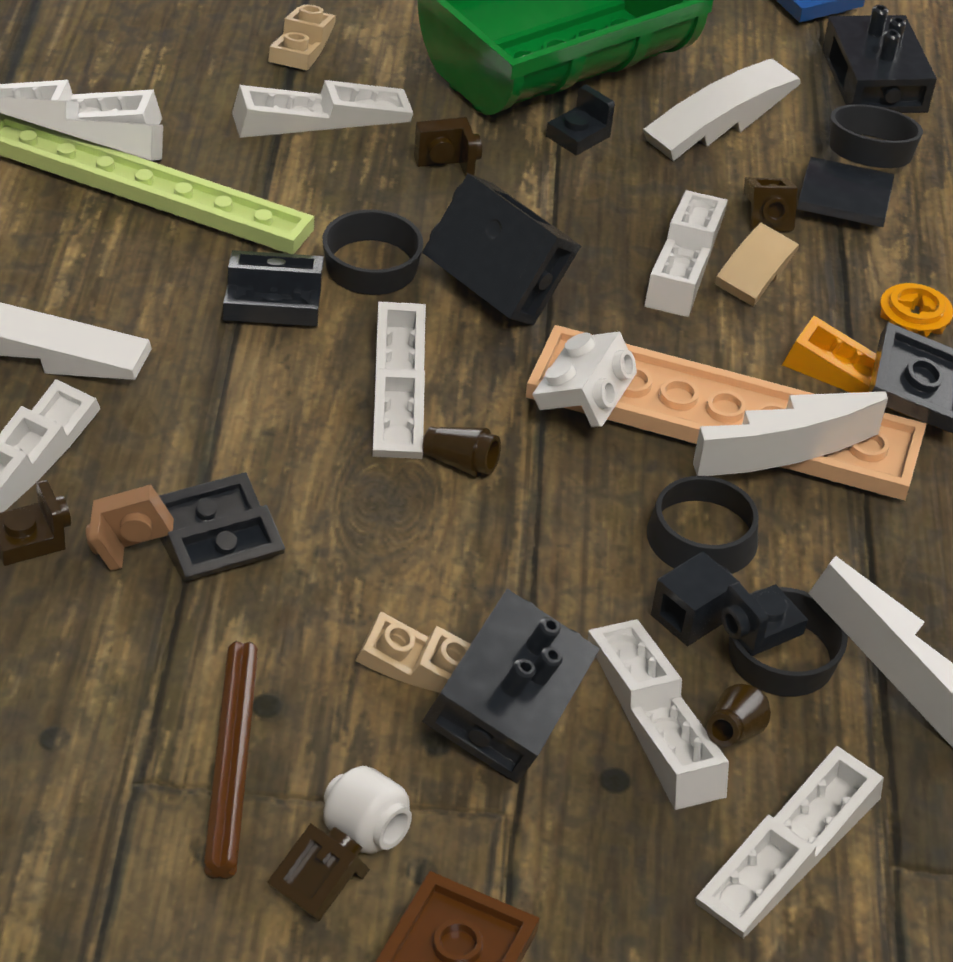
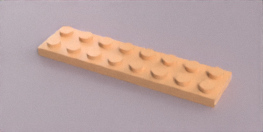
(681, 395)

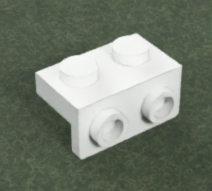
(588, 374)

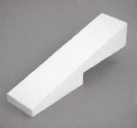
(340, 105)
(122, 106)
(62, 116)
(685, 253)
(69, 345)
(399, 381)
(888, 639)
(669, 732)
(791, 842)

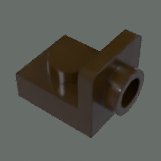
(447, 143)
(772, 202)
(34, 528)
(318, 869)

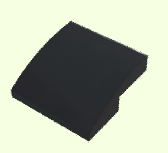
(846, 191)
(273, 288)
(219, 527)

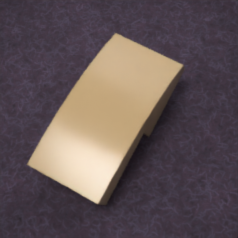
(303, 37)
(756, 264)
(410, 655)

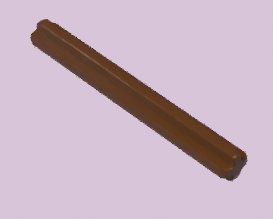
(231, 762)

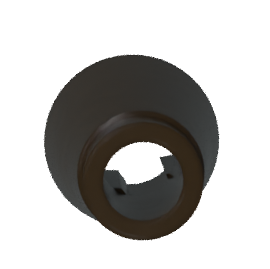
(464, 448)
(739, 714)

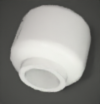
(368, 808)

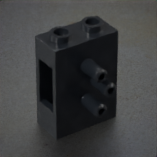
(879, 61)
(501, 249)
(511, 686)

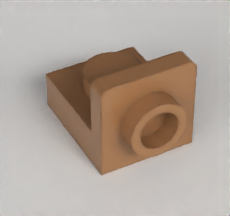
(126, 521)

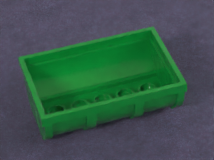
(538, 47)

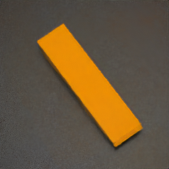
(832, 358)

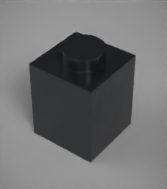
(692, 598)

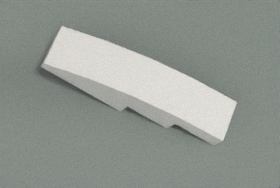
(719, 106)
(40, 437)
(782, 437)

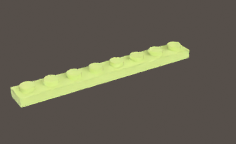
(155, 185)

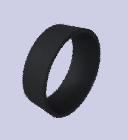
(853, 121)
(376, 226)
(676, 549)
(790, 682)

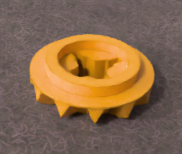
(901, 299)

